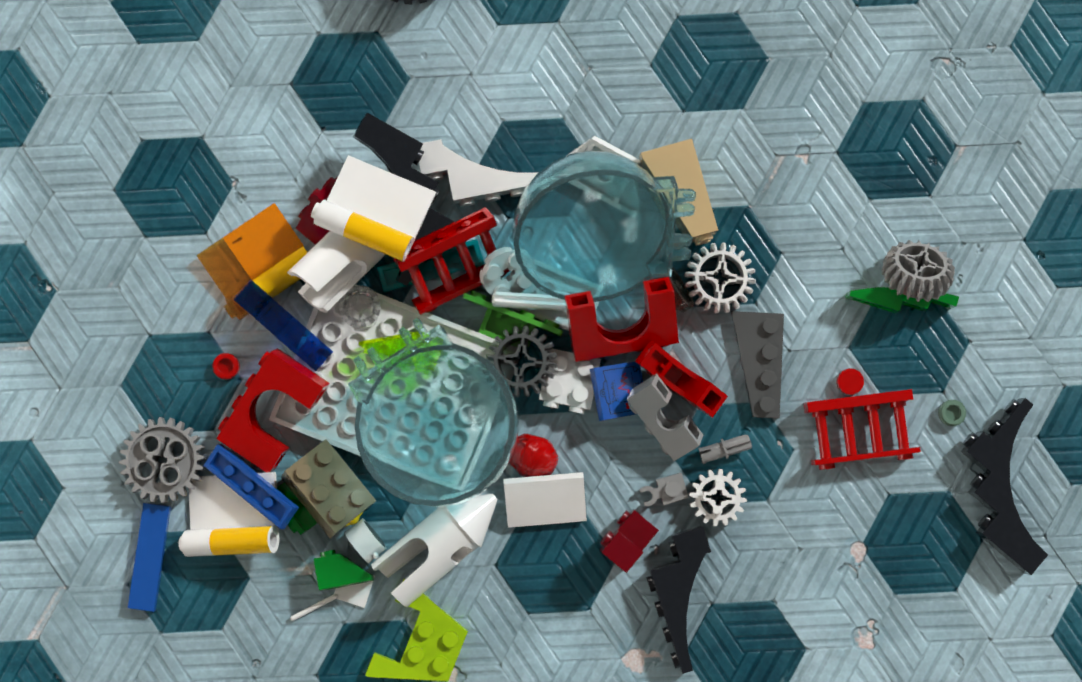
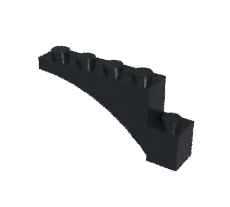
(673, 588)

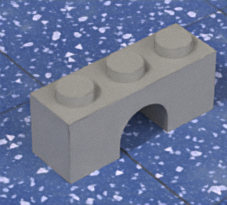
(675, 436)

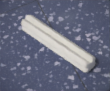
(527, 301)

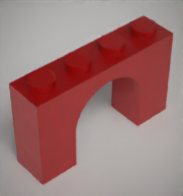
(593, 341)
(242, 429)

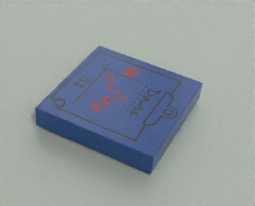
(612, 387)

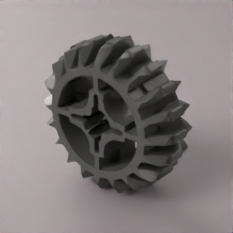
(544, 364)

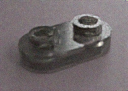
(682, 299)

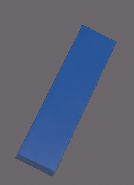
(251, 486)
(149, 557)

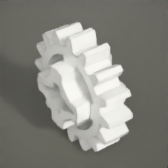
(716, 510)

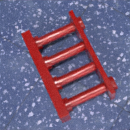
(434, 245)
(871, 404)

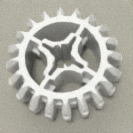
(732, 278)

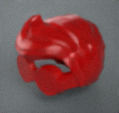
(534, 456)

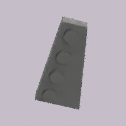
(760, 351)

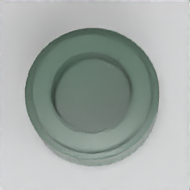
(952, 412)

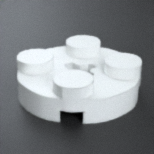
(493, 270)

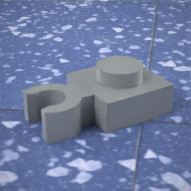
(669, 489)

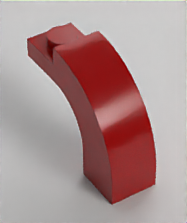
(681, 380)

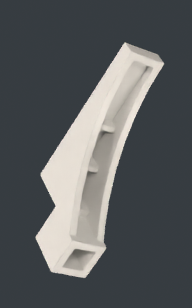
(468, 179)

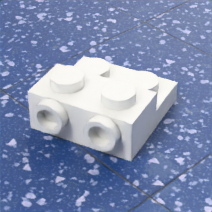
(571, 383)

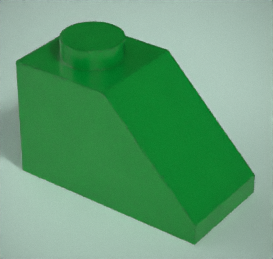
(338, 571)

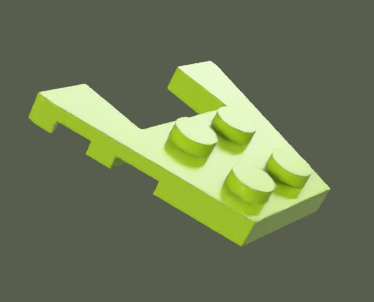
(430, 650)

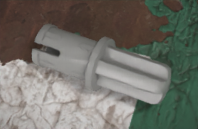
(725, 448)

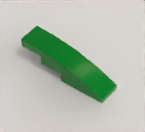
(889, 300)

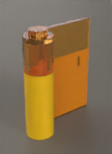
(257, 251)

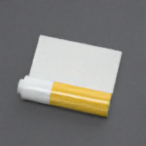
(374, 208)
(226, 522)

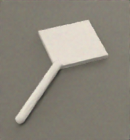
(353, 594)

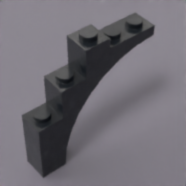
(398, 154)
(993, 489)

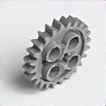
(139, 455)

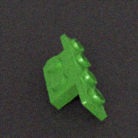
(501, 318)

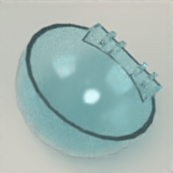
(599, 226)
(434, 420)

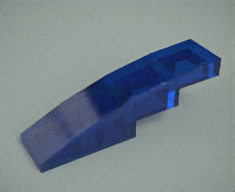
(283, 325)

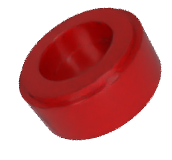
(226, 366)
(850, 381)

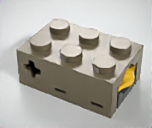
(328, 489)

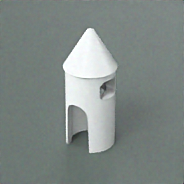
(333, 269)
(449, 536)

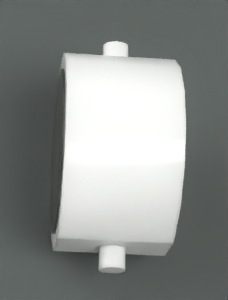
(365, 540)

